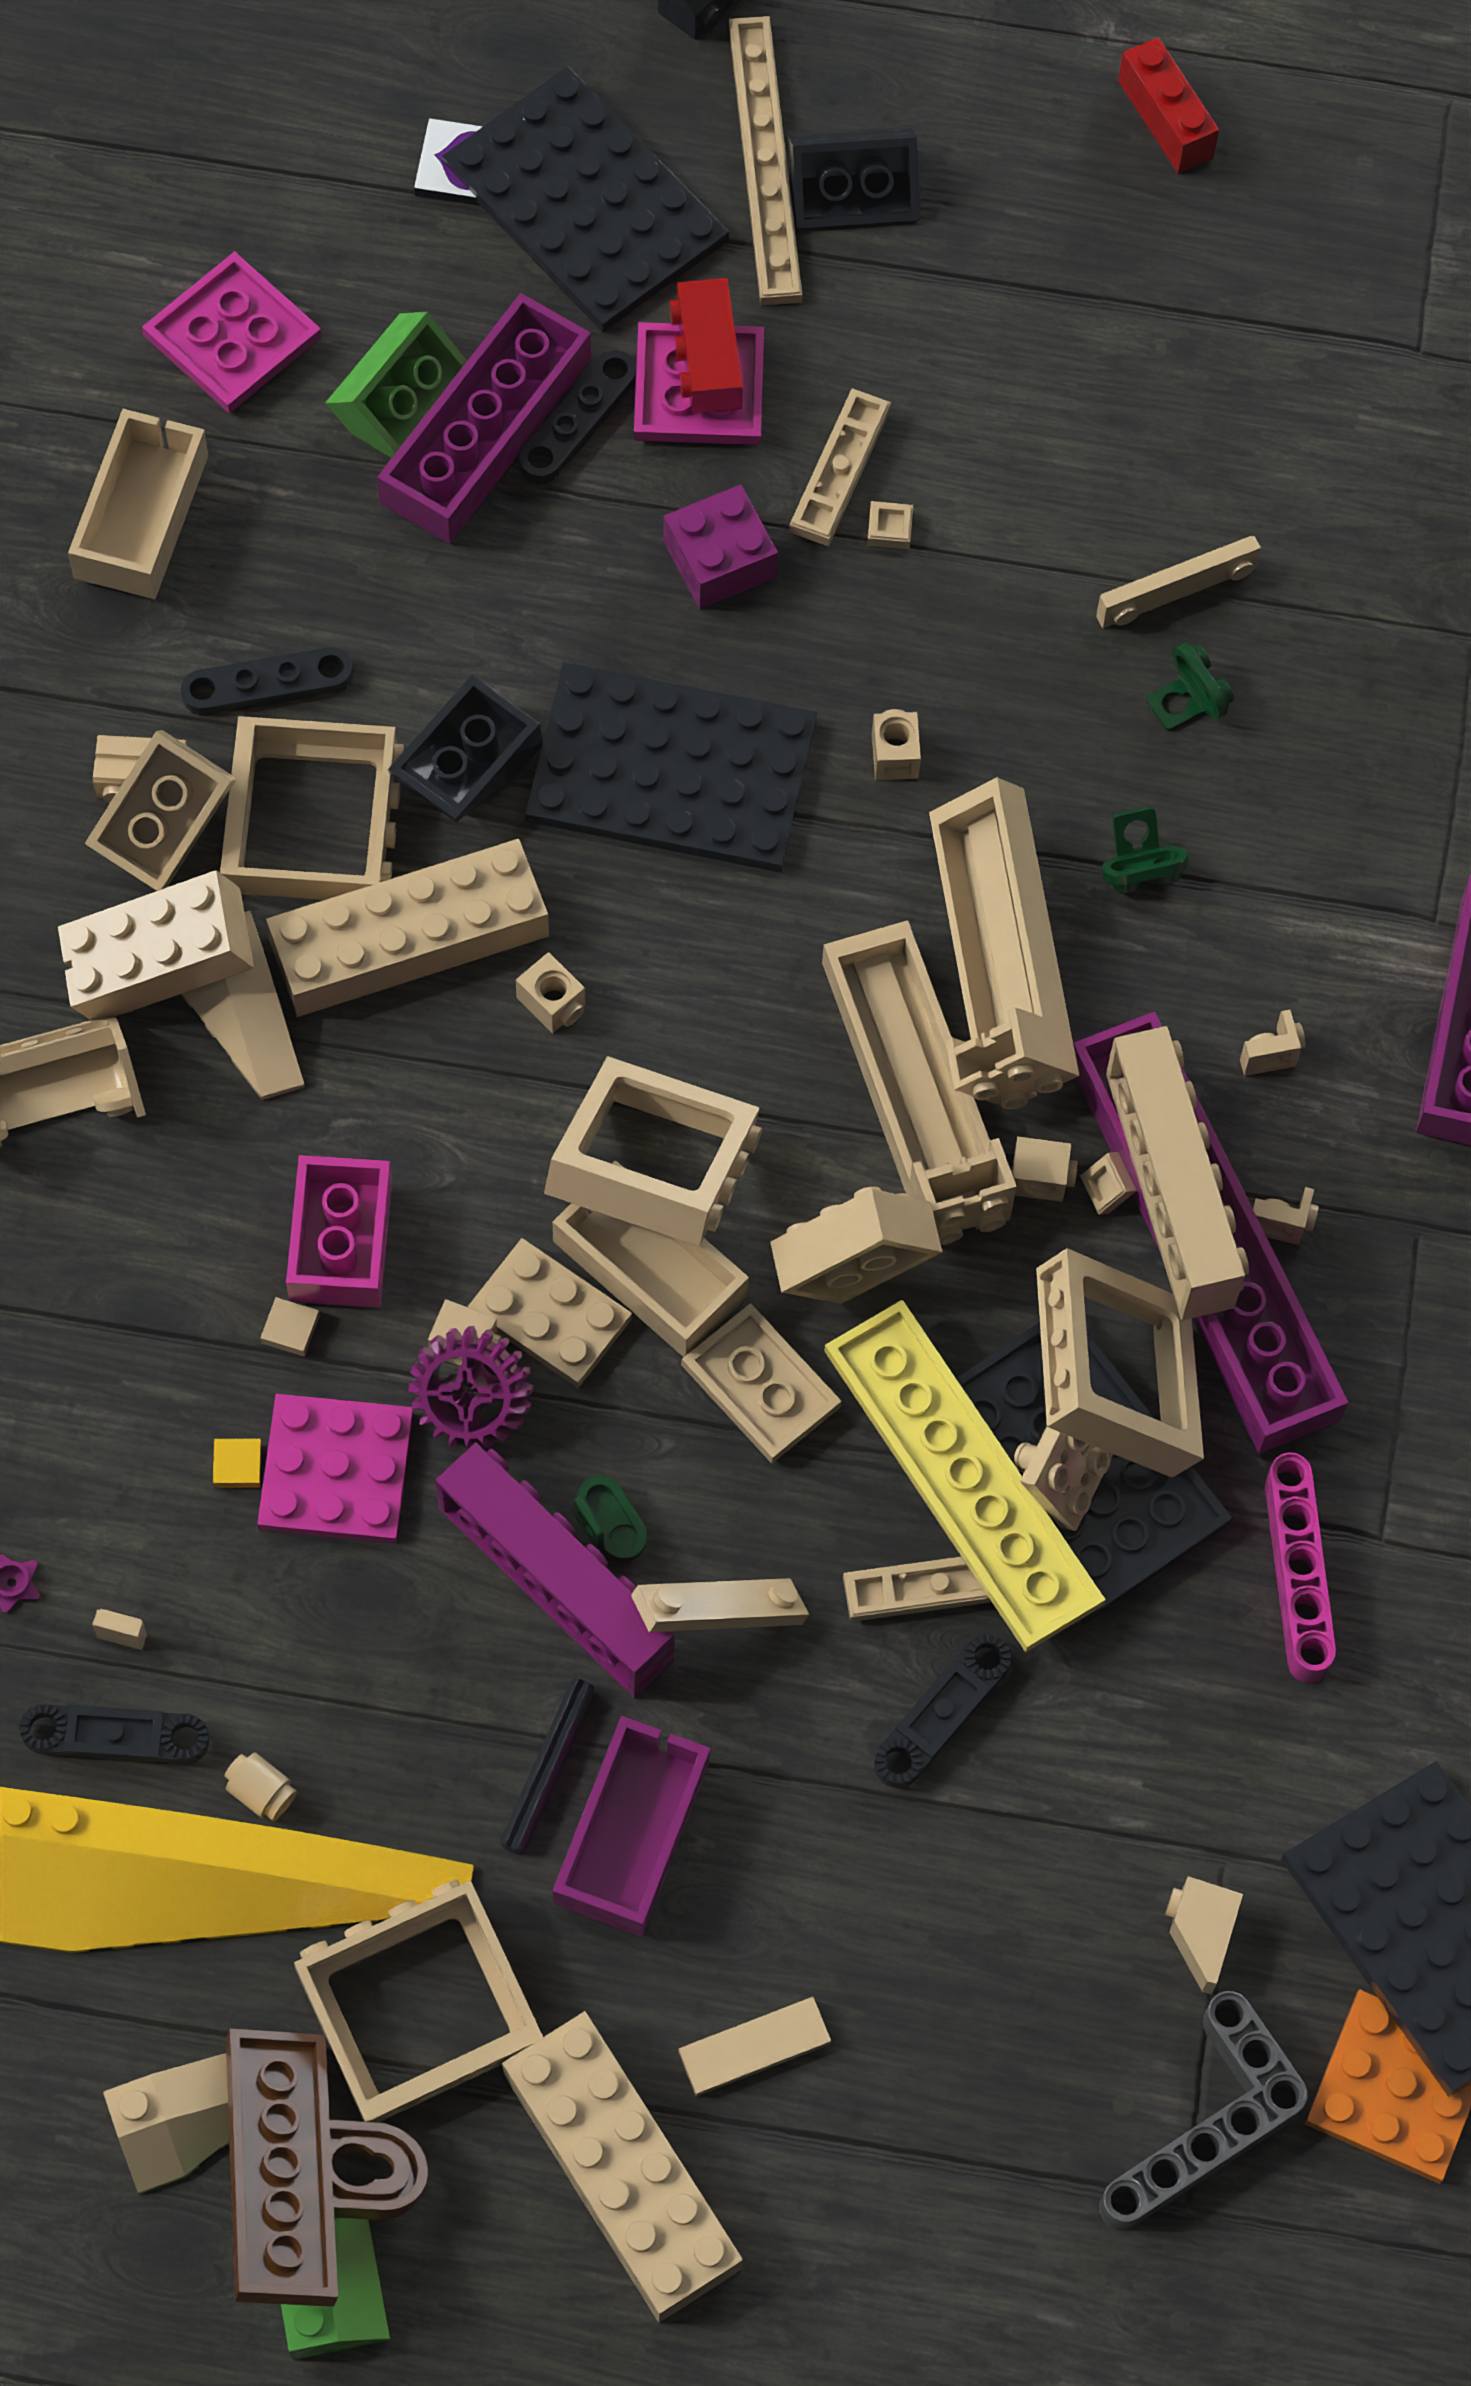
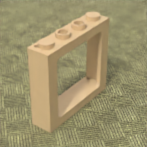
(313, 742)
(638, 1197)
(1070, 1402)
(365, 1940)

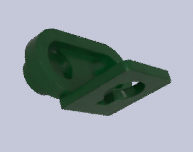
(1206, 692)
(1143, 862)
(609, 1519)

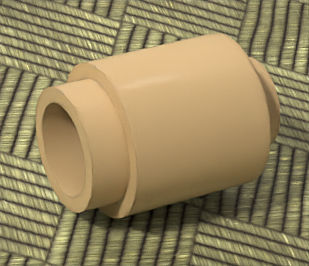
(259, 1786)

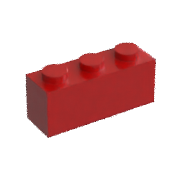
(1168, 105)
(707, 346)

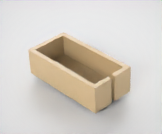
(138, 504)
(156, 946)
(664, 1281)

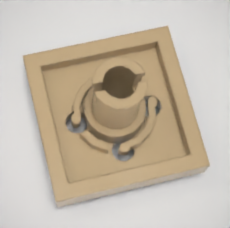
(1062, 1475)

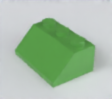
(397, 382)
(359, 2310)

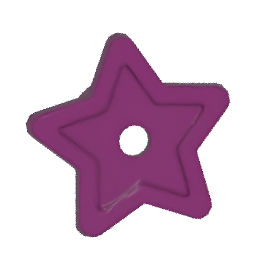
(24, 1587)

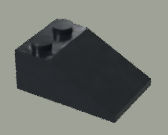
(468, 750)

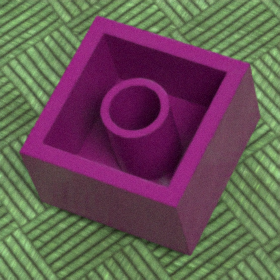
(720, 546)

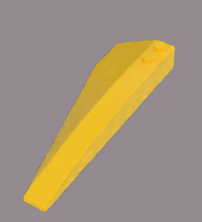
(136, 1875)

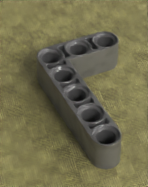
(1217, 2128)

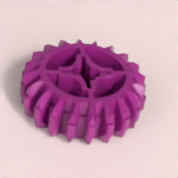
(436, 1390)

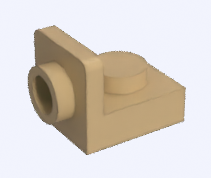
(1272, 1052)
(1284, 1222)

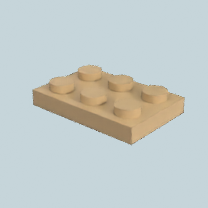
(551, 1312)
(761, 1383)

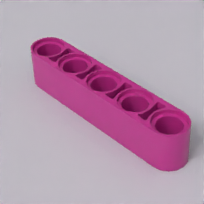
(1296, 1588)

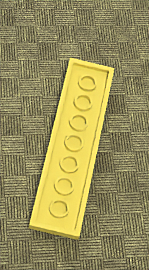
(964, 1476)

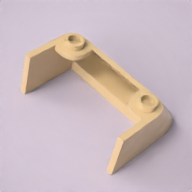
(67, 1073)

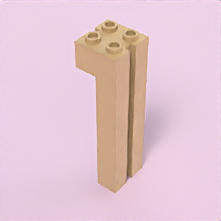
(1001, 950)
(906, 1067)

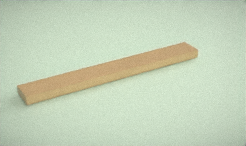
(765, 161)

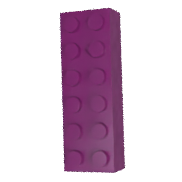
(484, 418)
(1447, 1089)
(553, 1567)

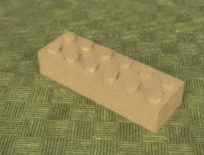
(408, 927)
(1176, 1172)
(622, 2166)

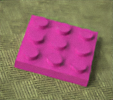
(231, 332)
(667, 417)
(335, 1468)

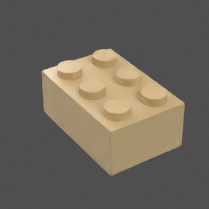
(160, 810)
(855, 1245)

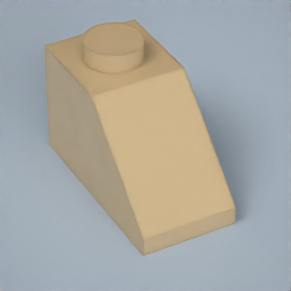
(1203, 1927)

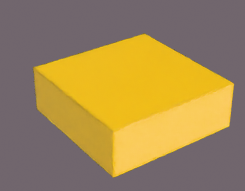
(237, 1463)

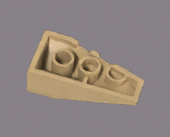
(250, 1024)
(171, 2120)

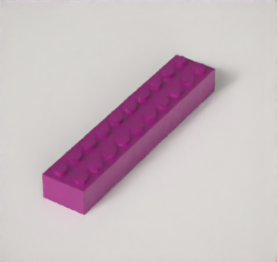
(1263, 1343)

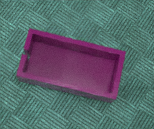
(631, 1827)

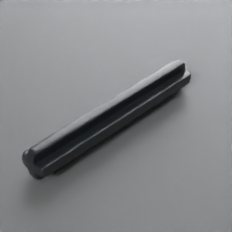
(547, 1766)

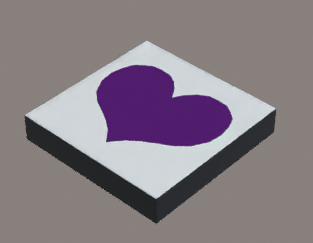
(433, 176)

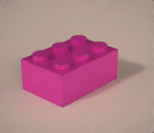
(339, 1231)

